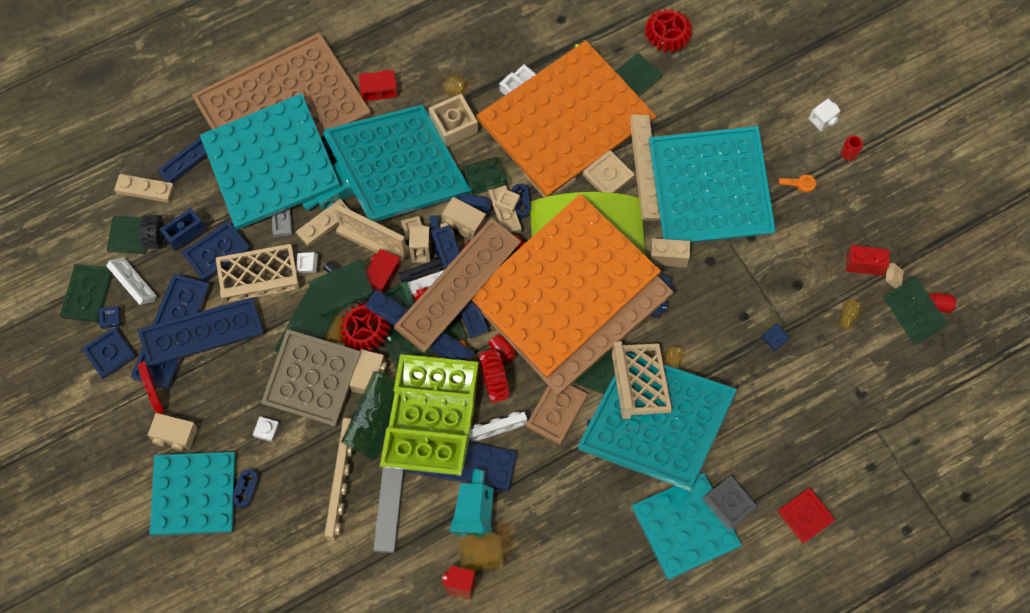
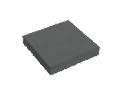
(729, 502)

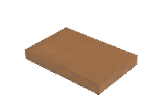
(556, 413)

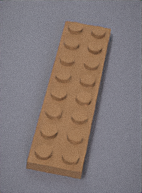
(457, 285)

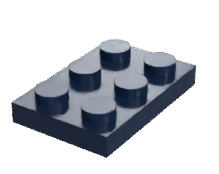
(218, 243)

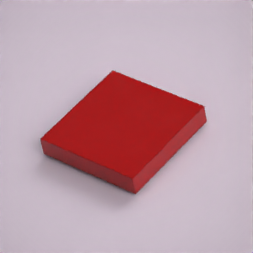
(806, 515)

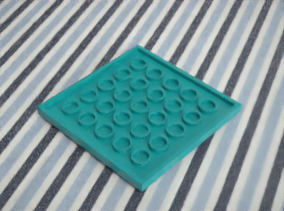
(269, 161)
(396, 162)
(711, 185)
(661, 444)

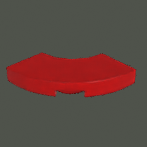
(151, 390)

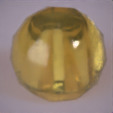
(453, 85)

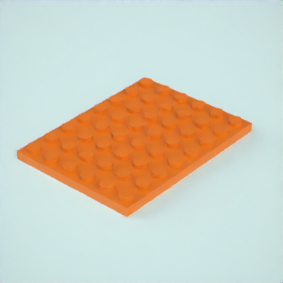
(564, 118)
(564, 285)

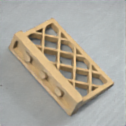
(370, 234)
(262, 288)
(624, 384)

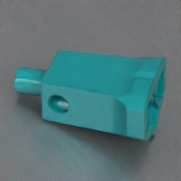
(327, 199)
(473, 508)

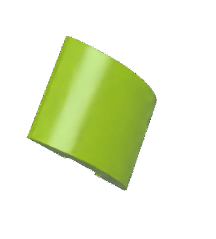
(619, 209)
(431, 415)

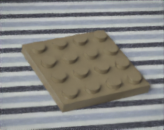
(311, 378)

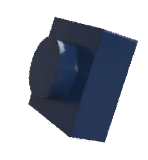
(109, 317)
(775, 337)

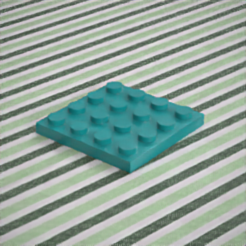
(193, 494)
(684, 528)

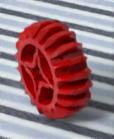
(666, 25)
(357, 339)
(494, 375)

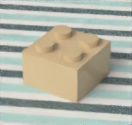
(453, 120)

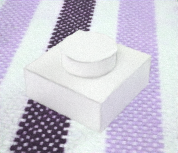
(306, 262)
(266, 429)

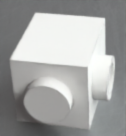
(825, 115)

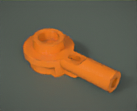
(805, 183)

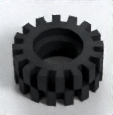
(150, 231)

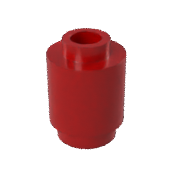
(851, 148)
(943, 301)
(504, 348)

